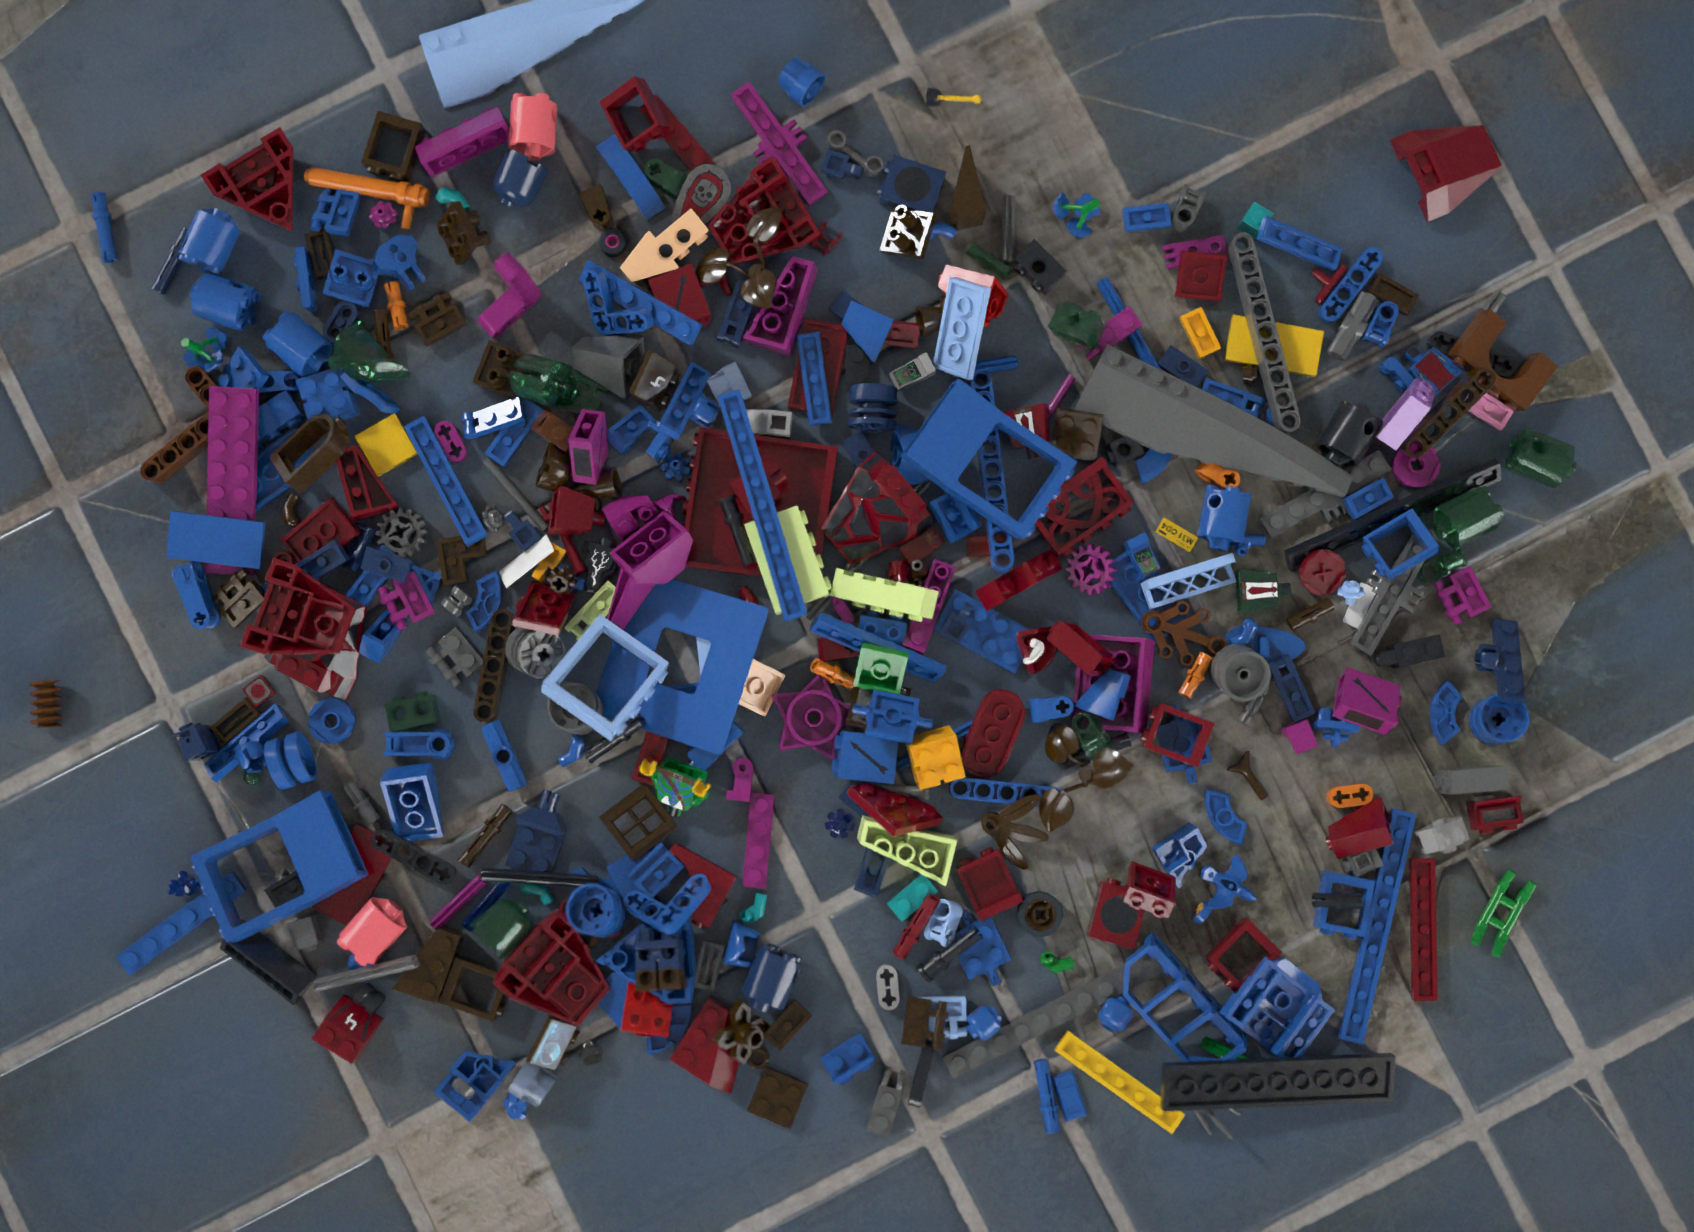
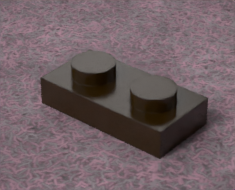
(787, 1025)

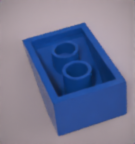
(413, 801)

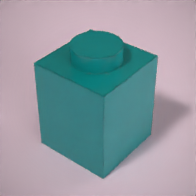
(1252, 220)

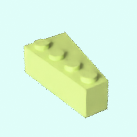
(884, 594)

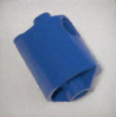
(209, 240)
(224, 301)
(298, 345)
(1223, 517)

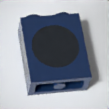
(911, 185)

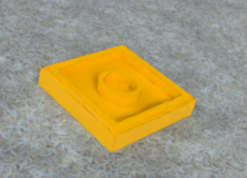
(386, 445)

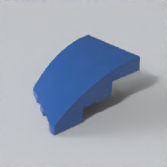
(482, 1074)

